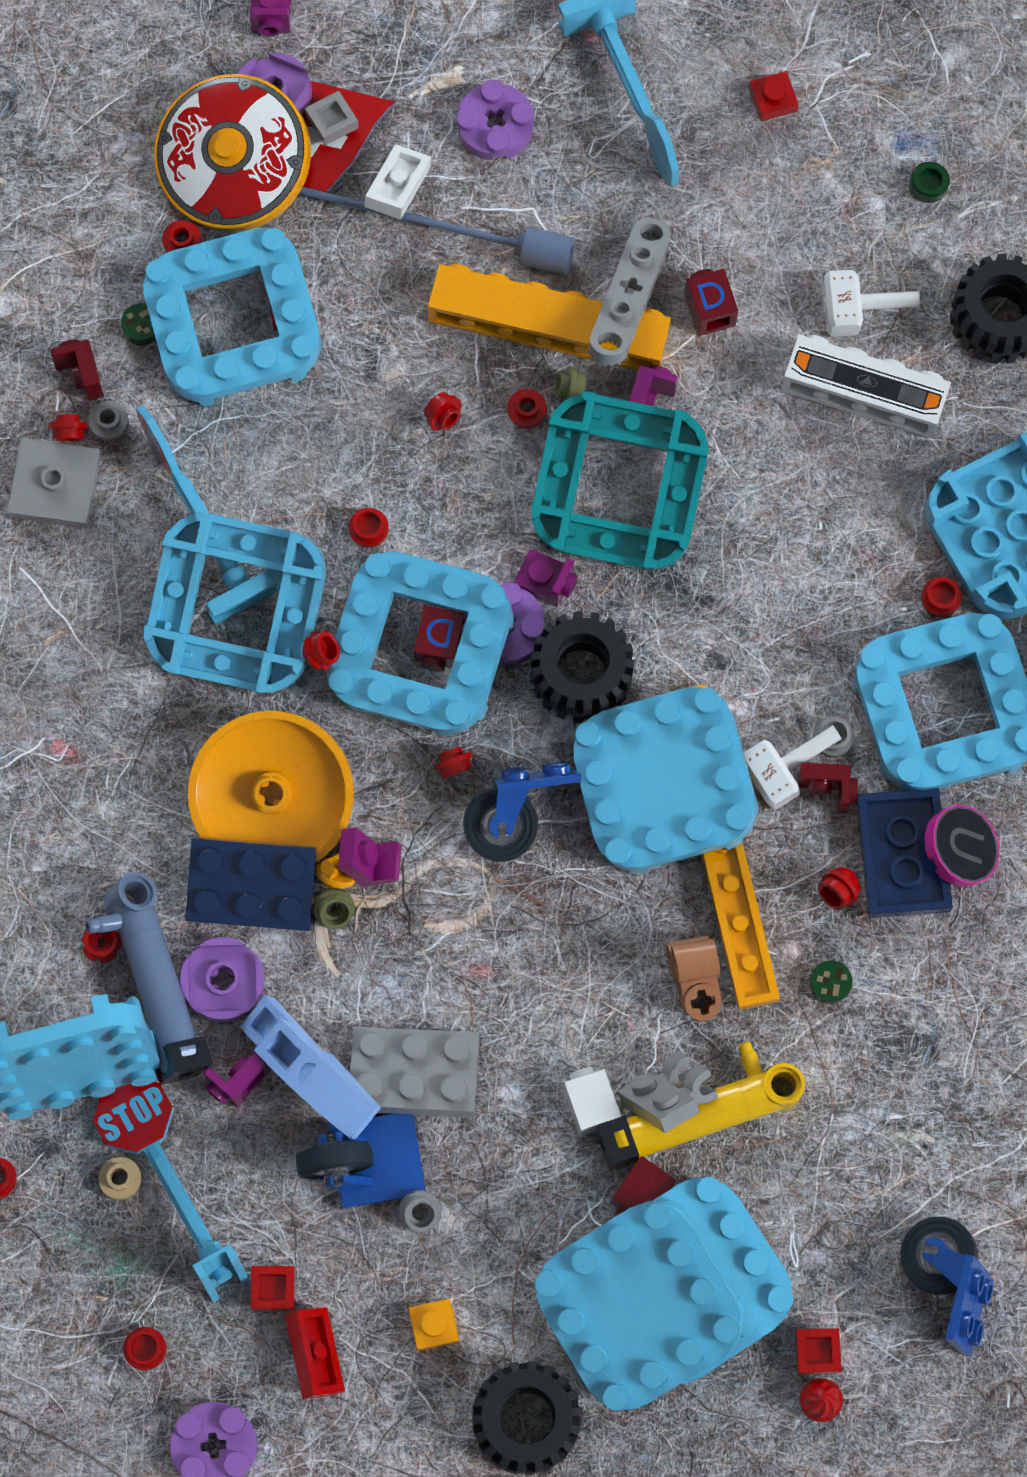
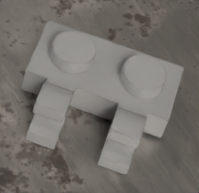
(668, 1097)

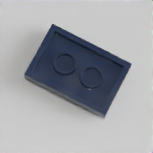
(894, 855)
(251, 883)

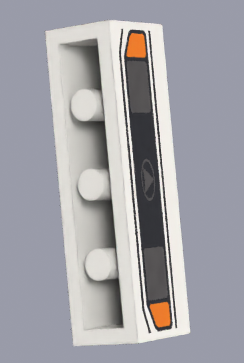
(865, 385)

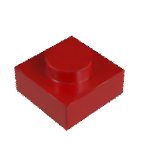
(773, 96)
(272, 1288)
(818, 1351)

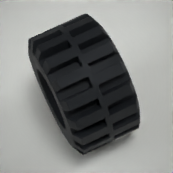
(972, 322)
(589, 636)
(533, 1379)

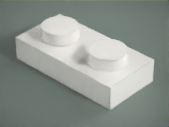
(397, 181)

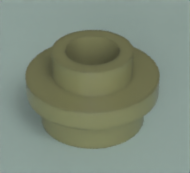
(570, 384)
(339, 917)

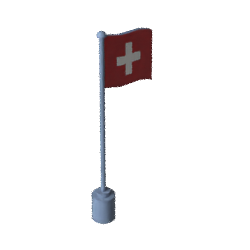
(330, 162)

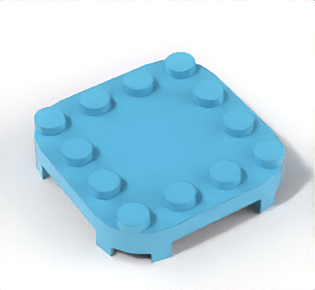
(982, 528)
(665, 779)
(76, 1058)
(740, 1255)
(639, 1305)

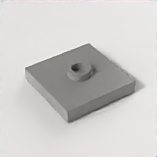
(54, 482)

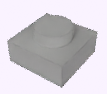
(331, 118)

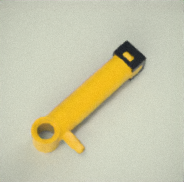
(629, 1138)

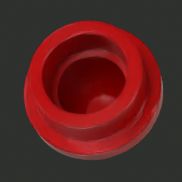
(839, 888)
(821, 1400)

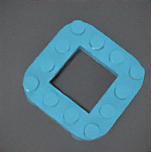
(243, 367)
(177, 593)
(477, 656)
(890, 720)

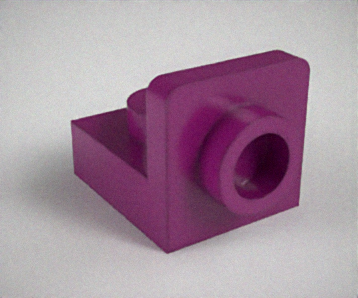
(270, 17)
(652, 381)
(547, 577)
(368, 861)
(244, 1078)

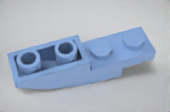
(309, 1069)

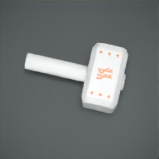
(844, 303)
(772, 774)

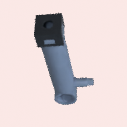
(178, 1048)

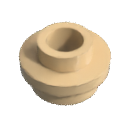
(123, 1191)

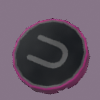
(962, 845)

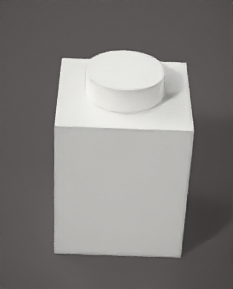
(590, 1099)

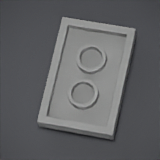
(417, 1070)

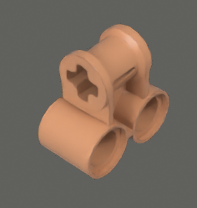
(696, 968)

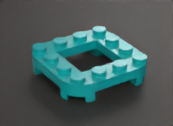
(633, 425)

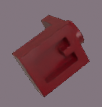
(80, 358)
(824, 777)

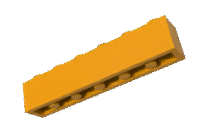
(534, 315)

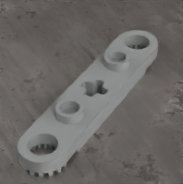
(623, 311)

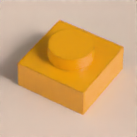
(433, 1325)

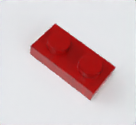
(314, 1353)

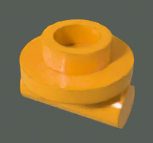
(331, 875)

